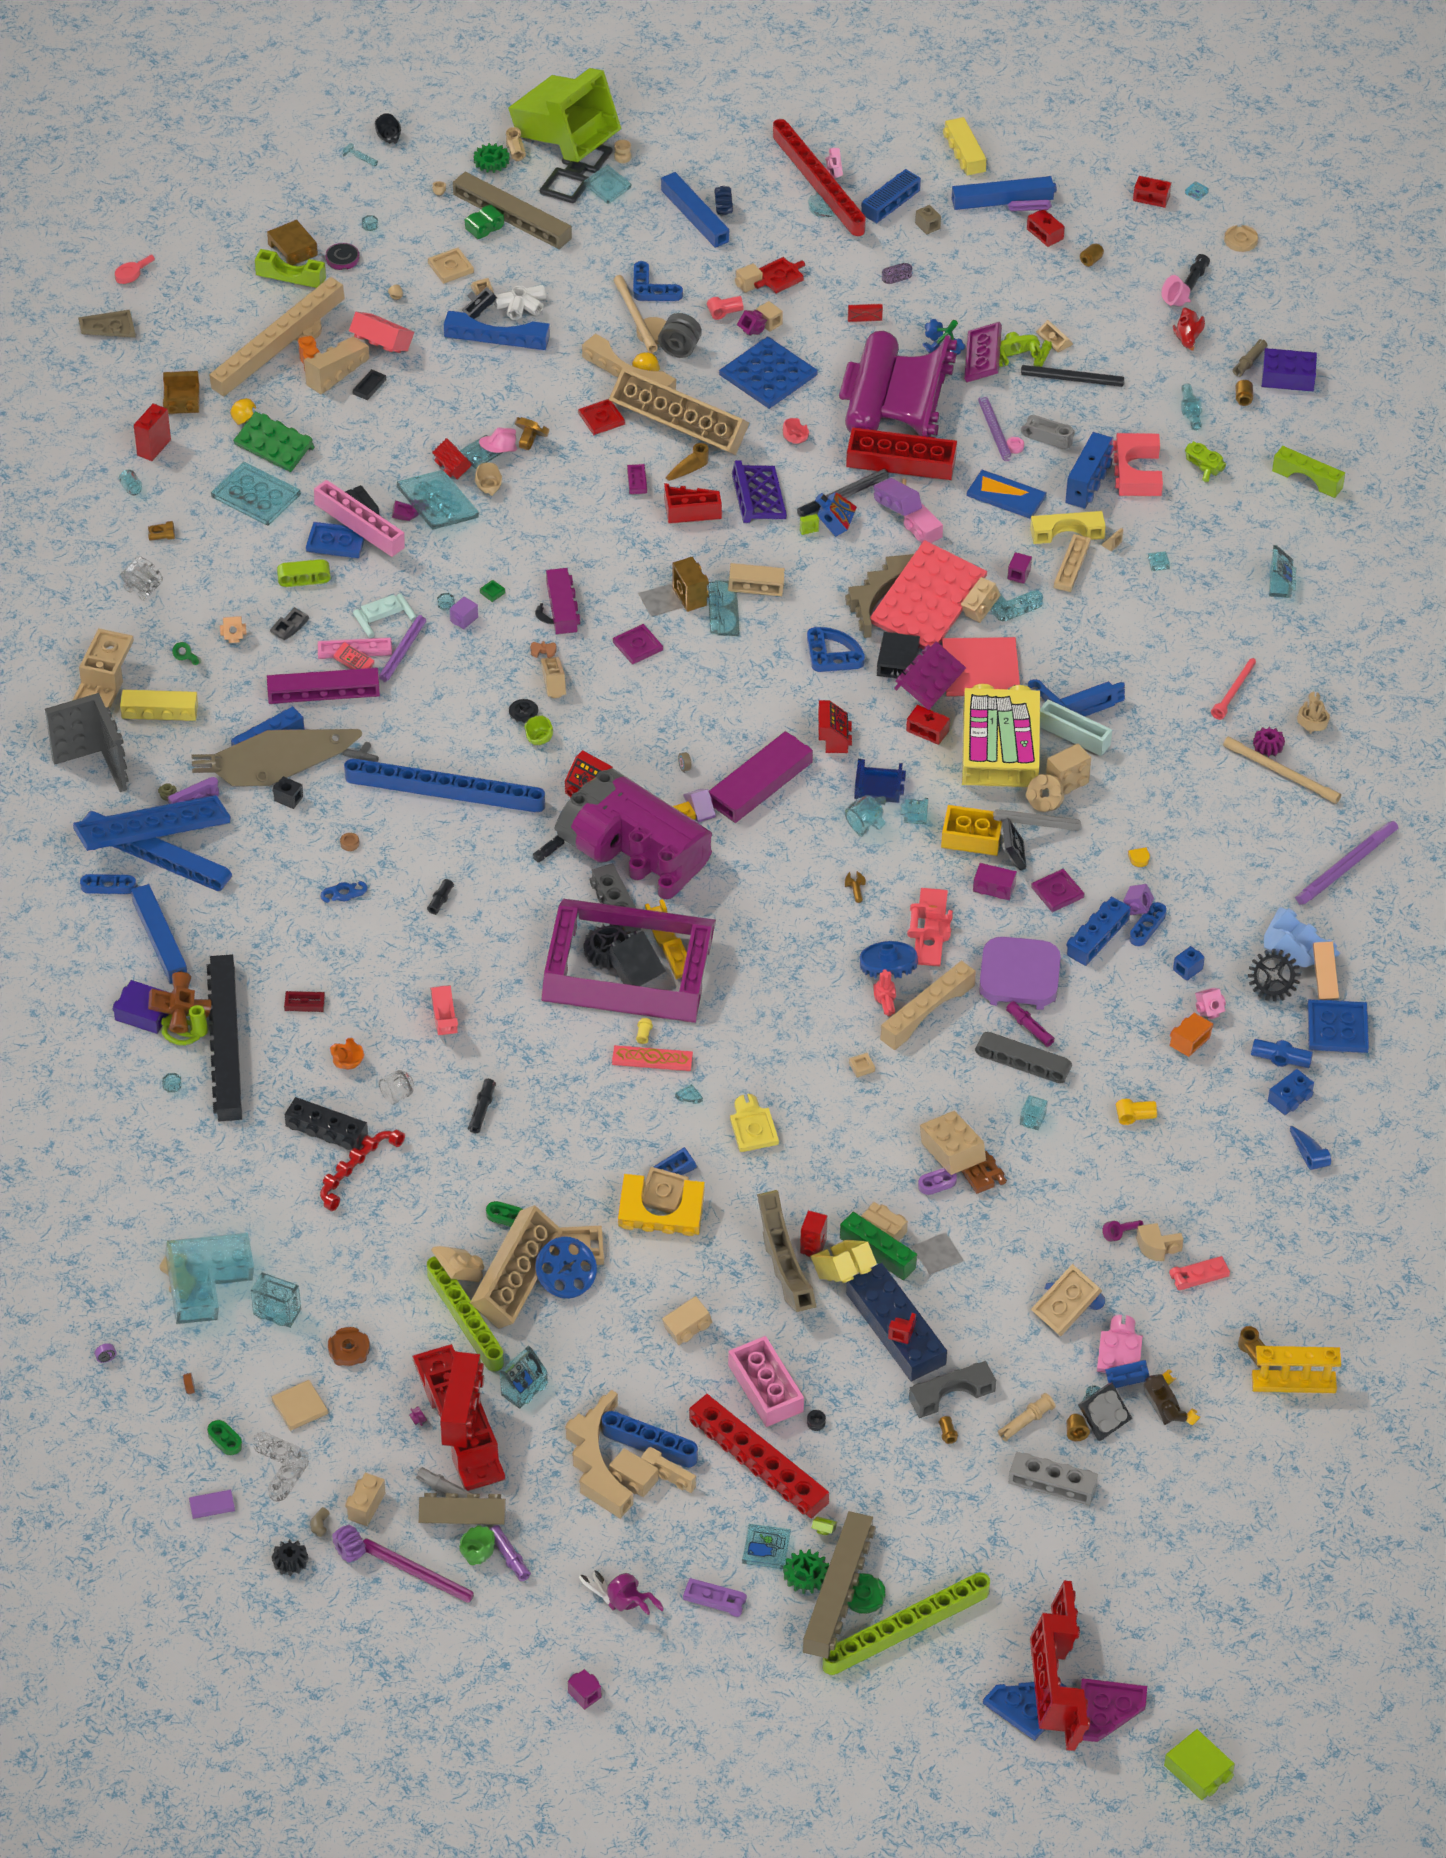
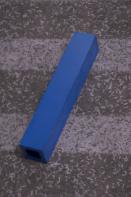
(1002, 192)
(695, 209)
(158, 931)

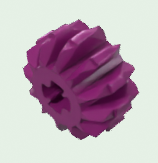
(1268, 741)

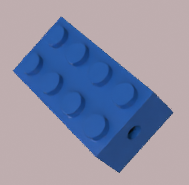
(1089, 470)

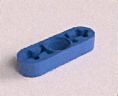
(93, 888)
(1146, 931)

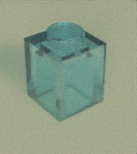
(1033, 1112)

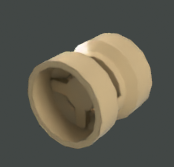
(622, 151)

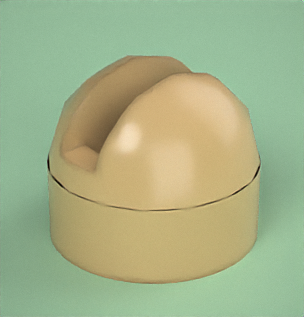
(439, 188)
(395, 292)

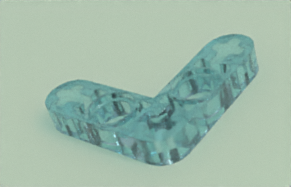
(1006, 610)

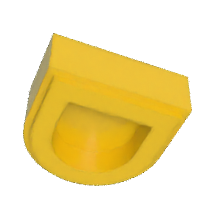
(1139, 857)

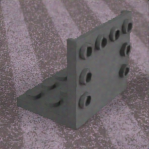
(84, 729)

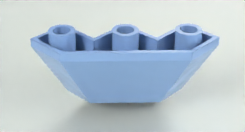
(1293, 937)

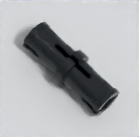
(440, 896)

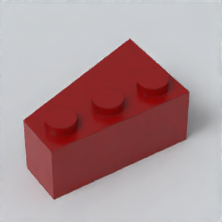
(691, 505)

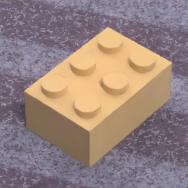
(952, 1142)

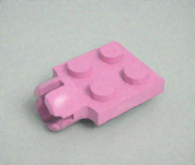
(1119, 1344)

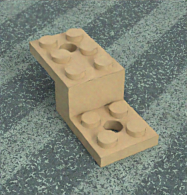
(101, 667)

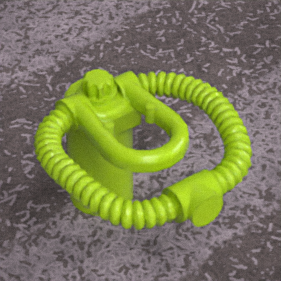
(197, 1024)

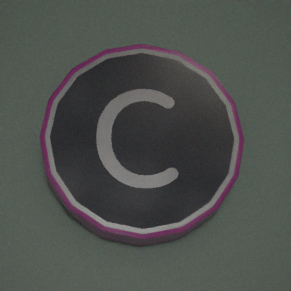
(342, 256)

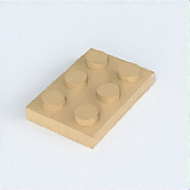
(1066, 1300)

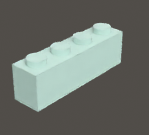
(1075, 727)

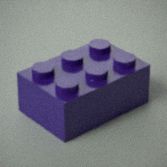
(1289, 369)

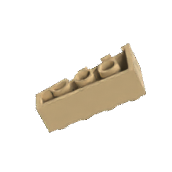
(335, 364)

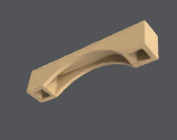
(600, 353)
(904, 1022)

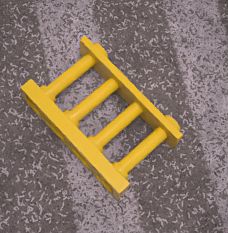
(1296, 1381)

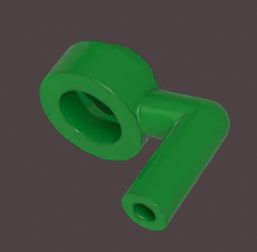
(188, 654)

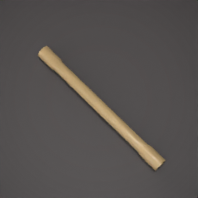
(647, 338)
(1325, 792)

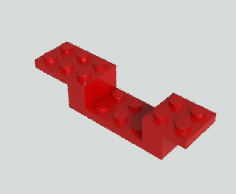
(479, 1462)
(1051, 1640)

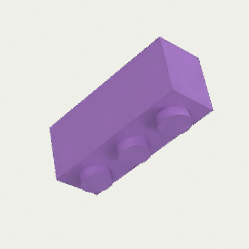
(897, 496)

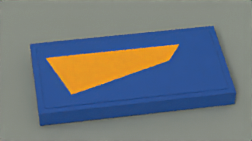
(1006, 494)

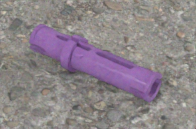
(513, 1559)

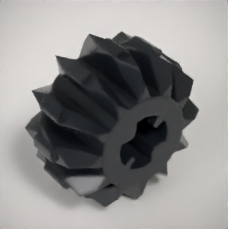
(290, 1557)

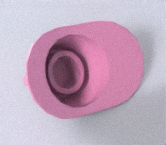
(1175, 291)
(500, 441)

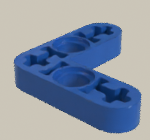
(645, 287)

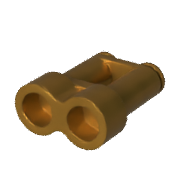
(168, 531)

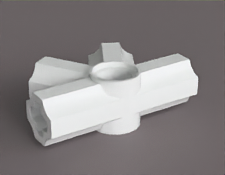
(520, 300)

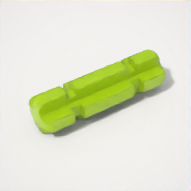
(1046, 347)

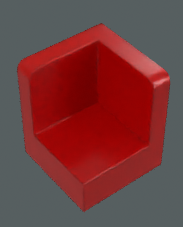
(901, 1329)

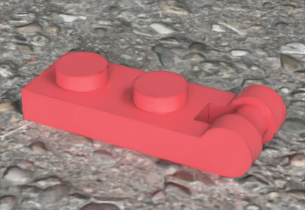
(1199, 1273)

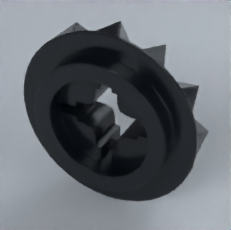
(525, 705)

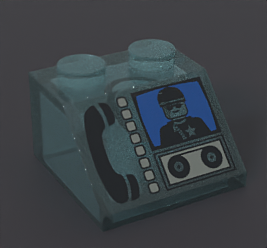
(1281, 574)
(523, 1378)

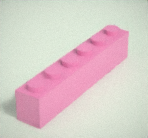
(359, 518)

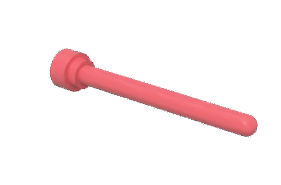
(1220, 710)

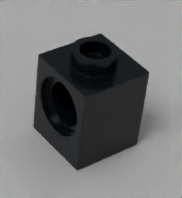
(287, 792)

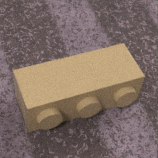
(756, 579)

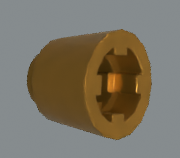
(1077, 1428)

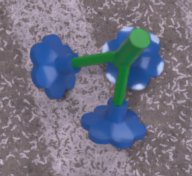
(935, 330)

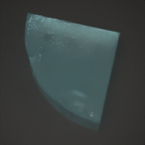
(689, 1094)

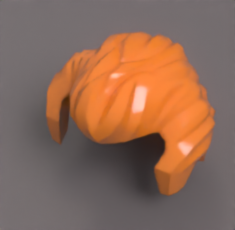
(347, 1055)

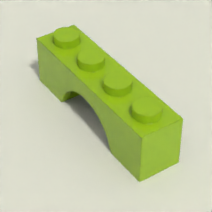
(270, 265)
(1327, 478)

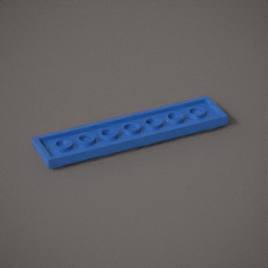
(151, 822)

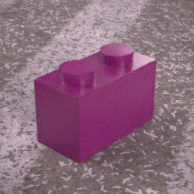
(994, 881)

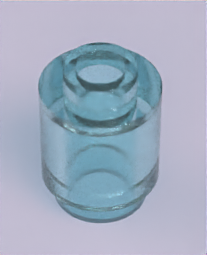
(130, 482)

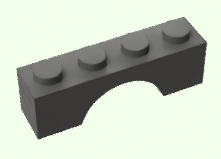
(975, 1380)

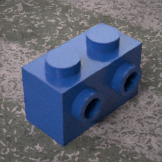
(1291, 1092)

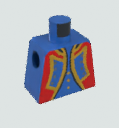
(835, 512)

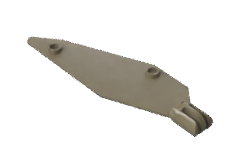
(274, 754)

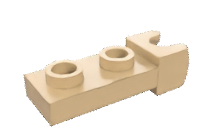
(669, 1471)

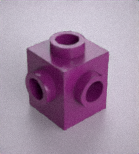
(752, 322)

